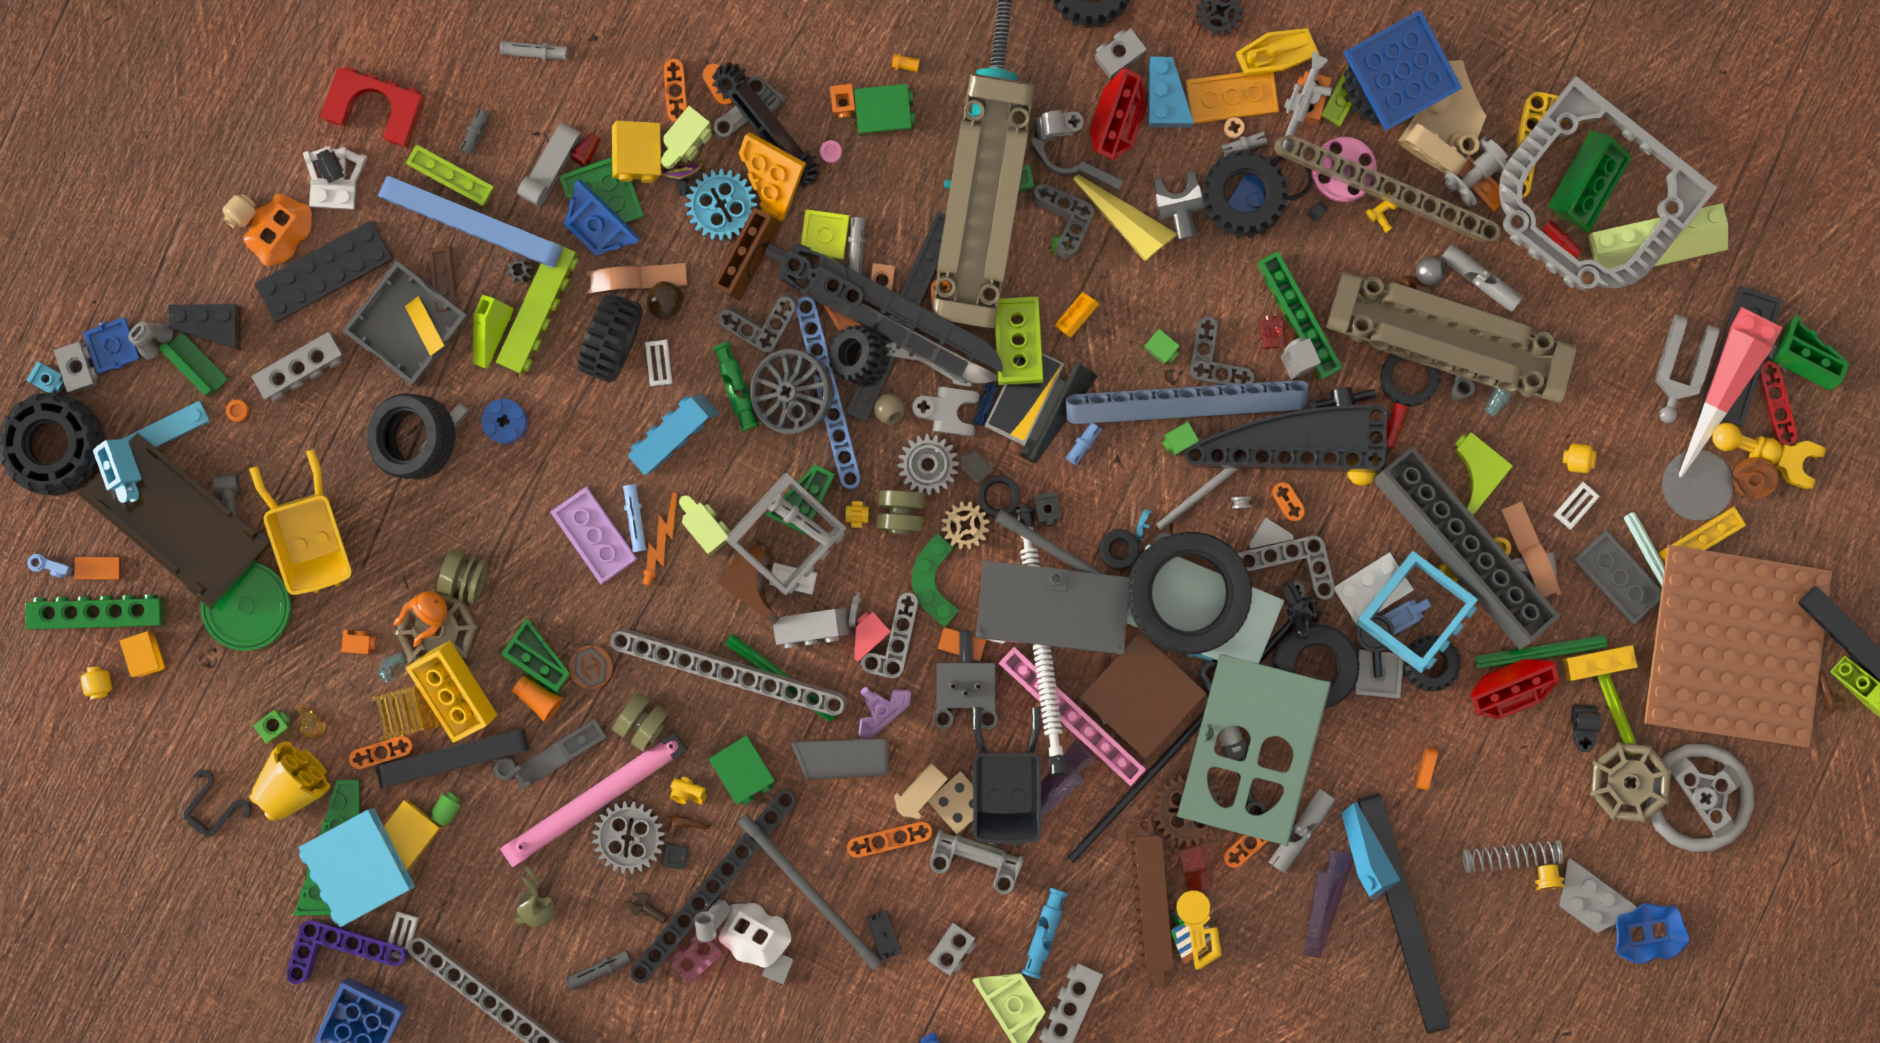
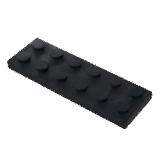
(323, 271)
(1764, 306)

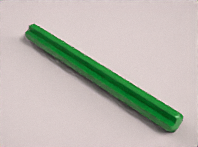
(1541, 651)
(762, 663)

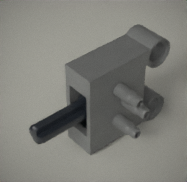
(965, 683)

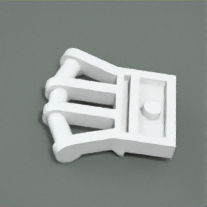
(340, 193)

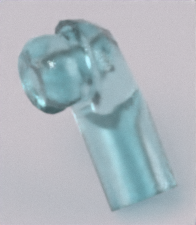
(387, 665)

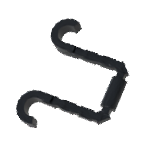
(196, 824)

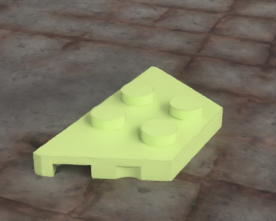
(1012, 1004)

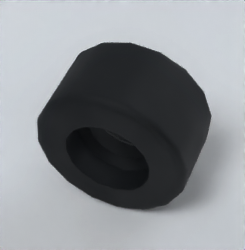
(1119, 535)

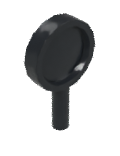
(1373, 645)

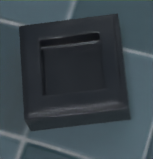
(675, 856)

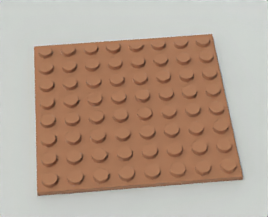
(1736, 647)

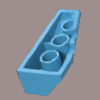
(1369, 857)

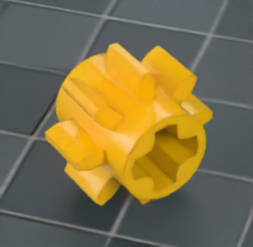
(857, 514)

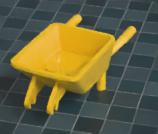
(305, 537)

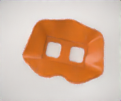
(287, 236)

